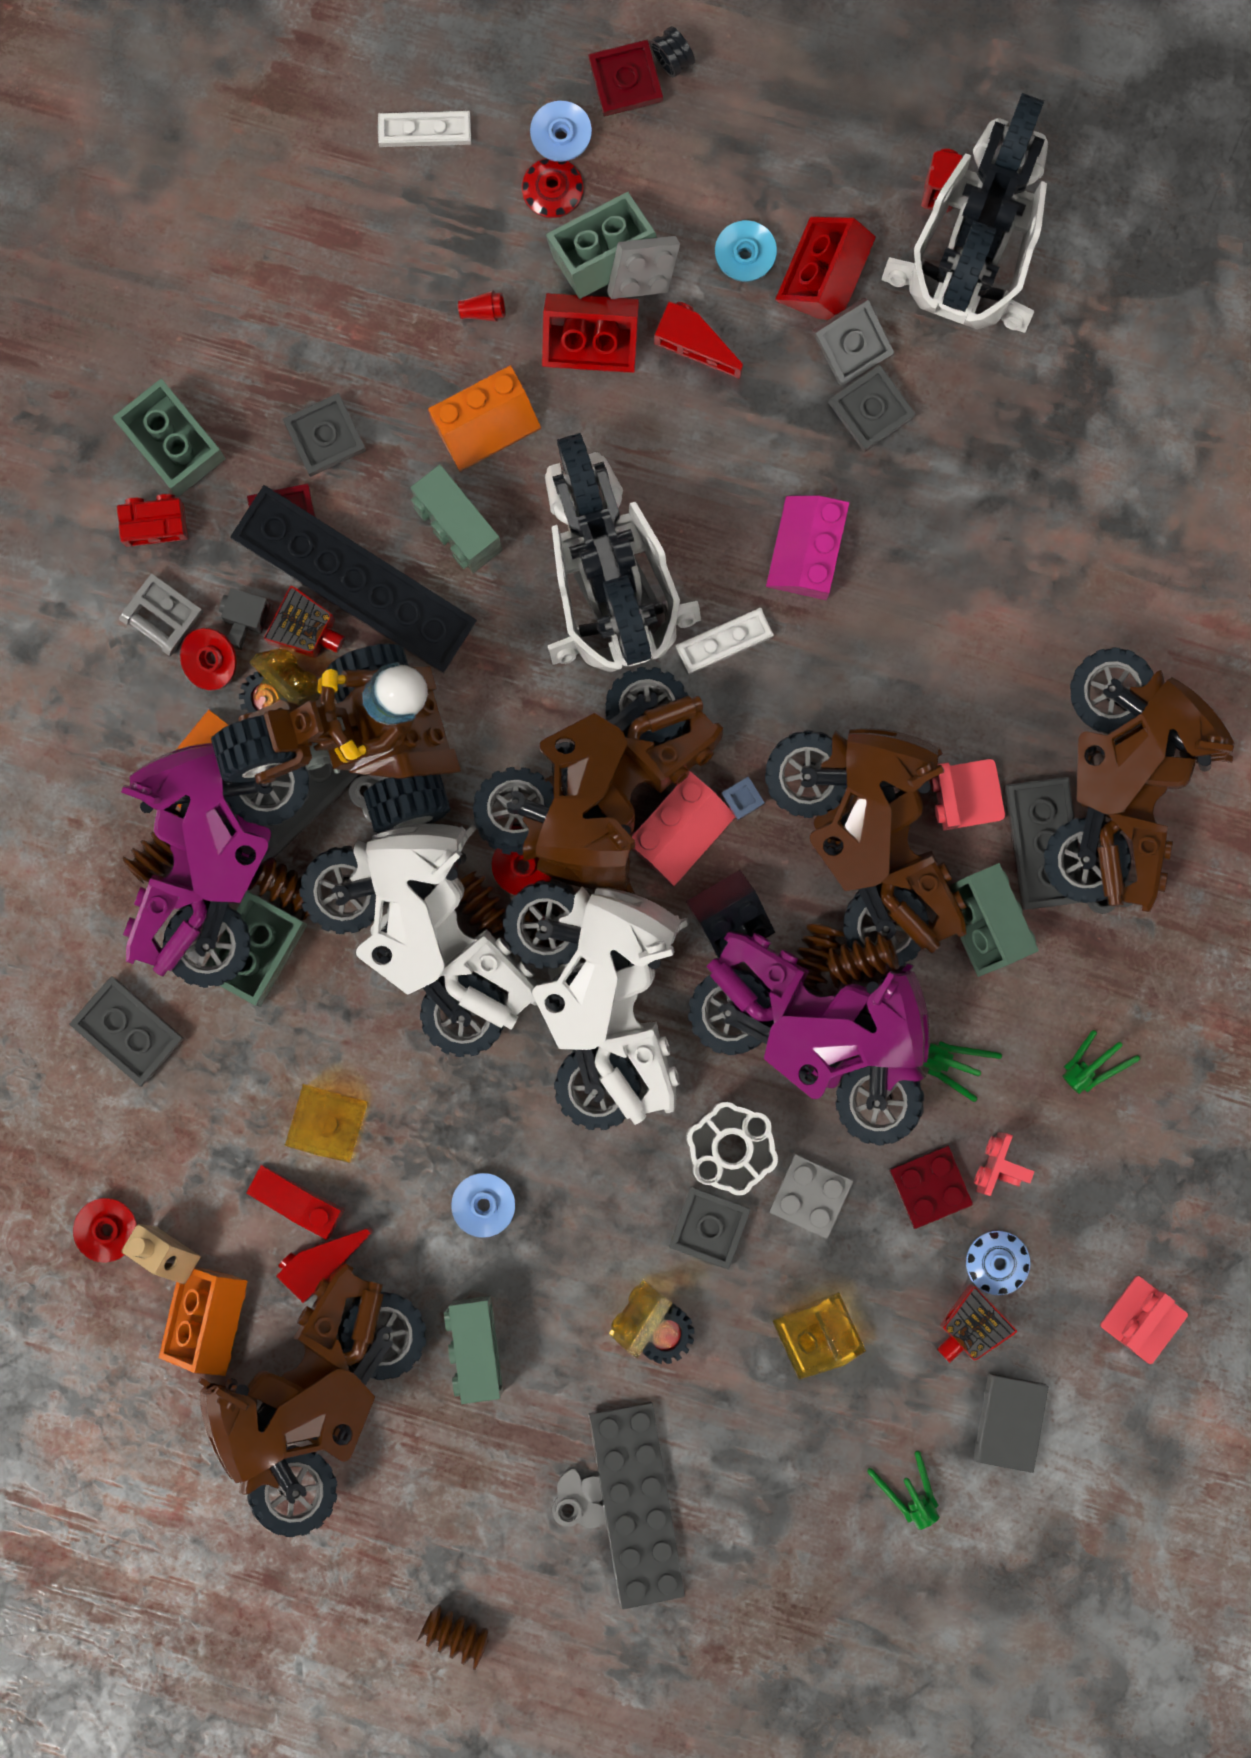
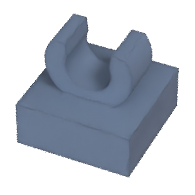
(742, 798)

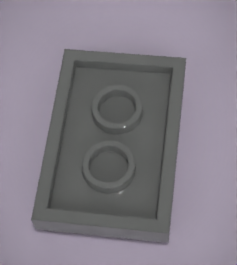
(126, 1031)

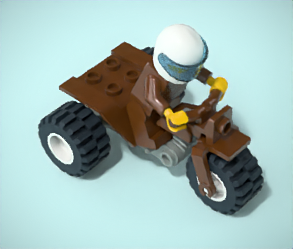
(379, 727)

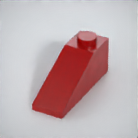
(690, 336)
(295, 1202)
(308, 1267)

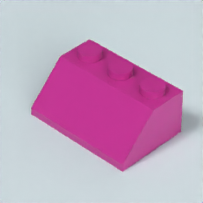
(807, 545)

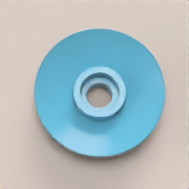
(749, 237)

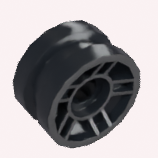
(672, 51)

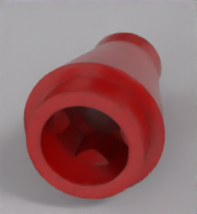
(485, 307)

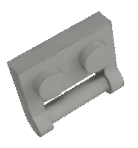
(166, 605)

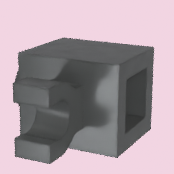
(244, 613)

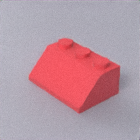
(682, 828)

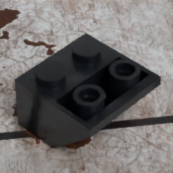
(728, 908)

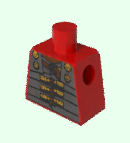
(303, 626)
(973, 1326)

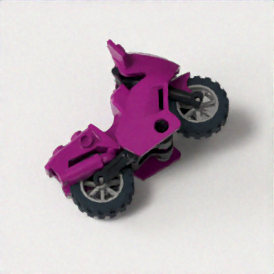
(207, 860)
(822, 1032)

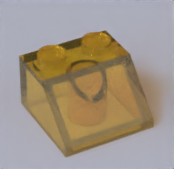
(326, 1123)
(819, 1336)

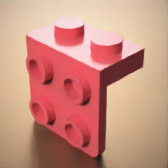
(968, 794)

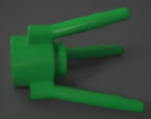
(941, 1059)
(1081, 1075)
(921, 1510)

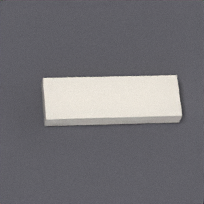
(424, 128)
(724, 641)

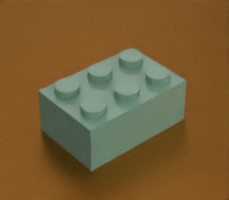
(589, 243)
(169, 437)
(455, 519)
(993, 921)
(272, 942)
(474, 1350)

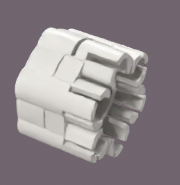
(704, 1141)

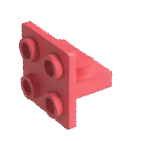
(999, 1168)
(1144, 1319)

